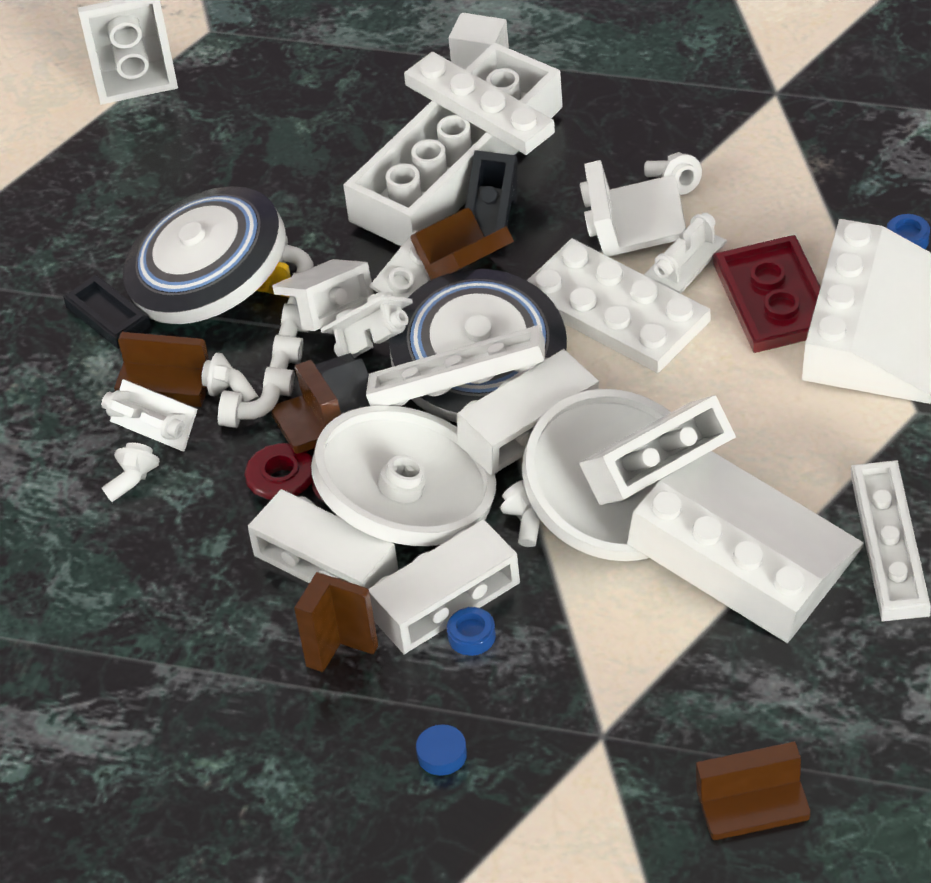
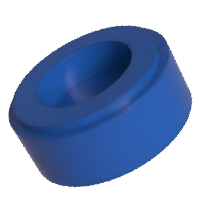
(911, 228)
(471, 631)
(441, 750)

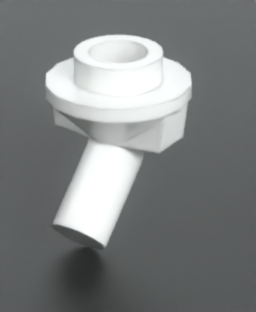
(681, 166)
(219, 375)
(136, 461)
(518, 504)

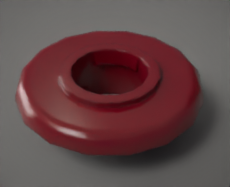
(274, 459)

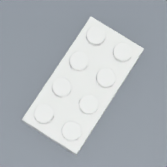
(619, 305)

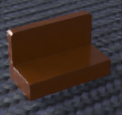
(456, 243)
(164, 365)
(307, 415)
(332, 615)
(752, 791)

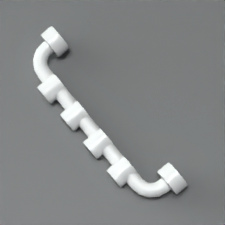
(286, 350)

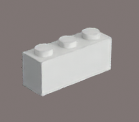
(501, 422)
(657, 450)
(310, 540)
(453, 576)

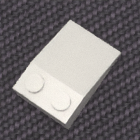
(128, 49)

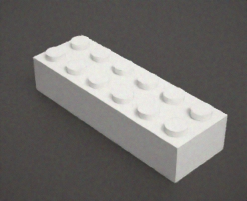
(429, 162)

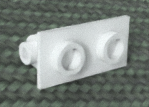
(687, 256)
(402, 273)
(380, 316)
(150, 414)

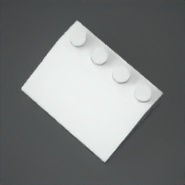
(873, 315)
(742, 543)

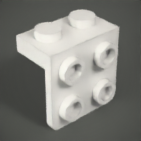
(632, 214)

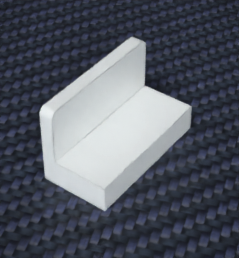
(327, 291)

